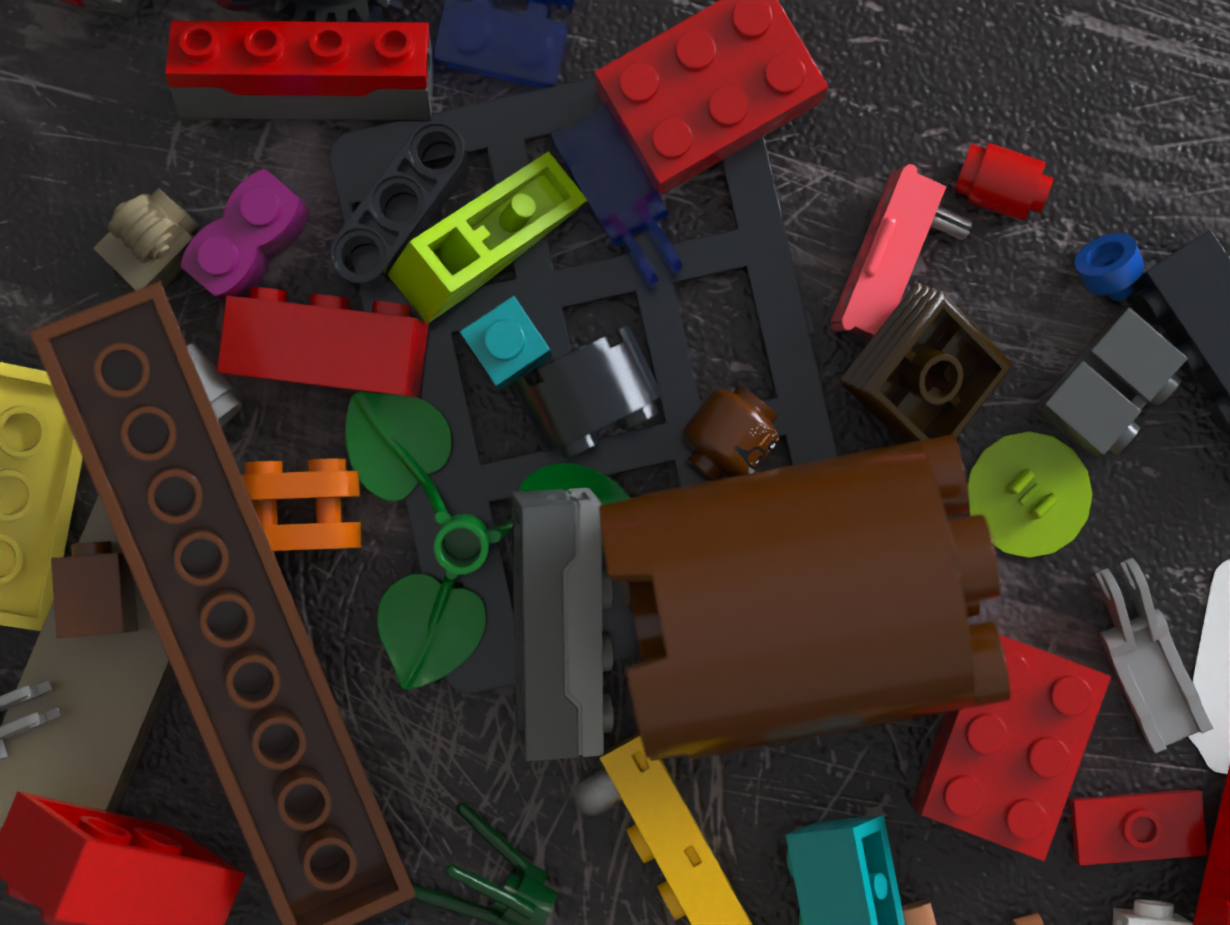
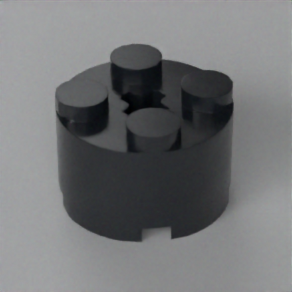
(589, 392)

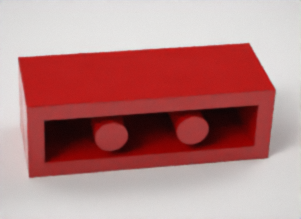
(323, 343)

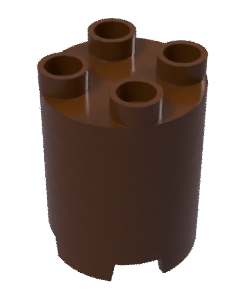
(806, 600)

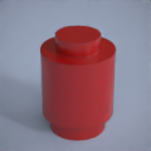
(1004, 181)

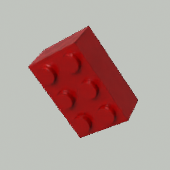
(709, 88)
(1013, 762)
(111, 867)

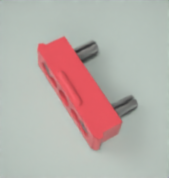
(891, 250)

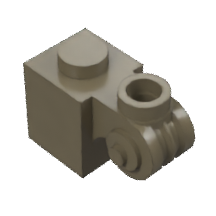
(147, 239)

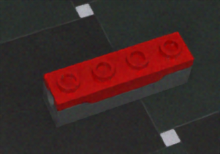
(300, 70)

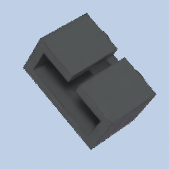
(1111, 384)

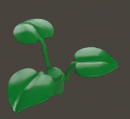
(420, 620)

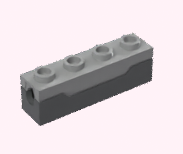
(559, 624)

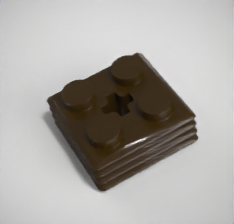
(926, 368)

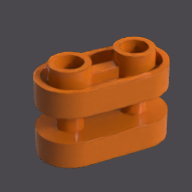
(325, 482)

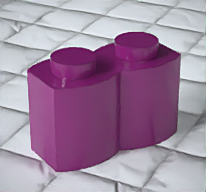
(256, 225)

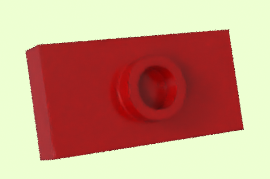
(1138, 827)

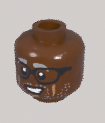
(730, 434)

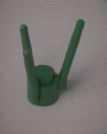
(516, 900)

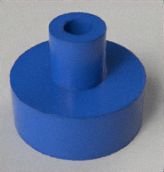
(1110, 265)

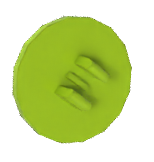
(1030, 493)

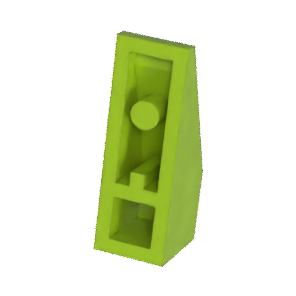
(484, 237)

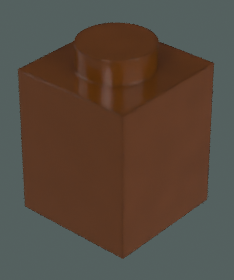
(93, 592)

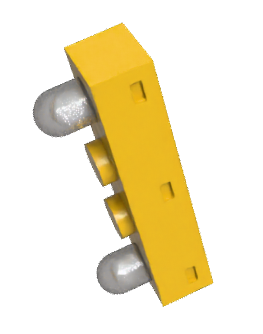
(664, 832)

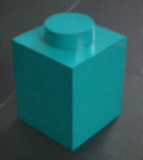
(506, 343)

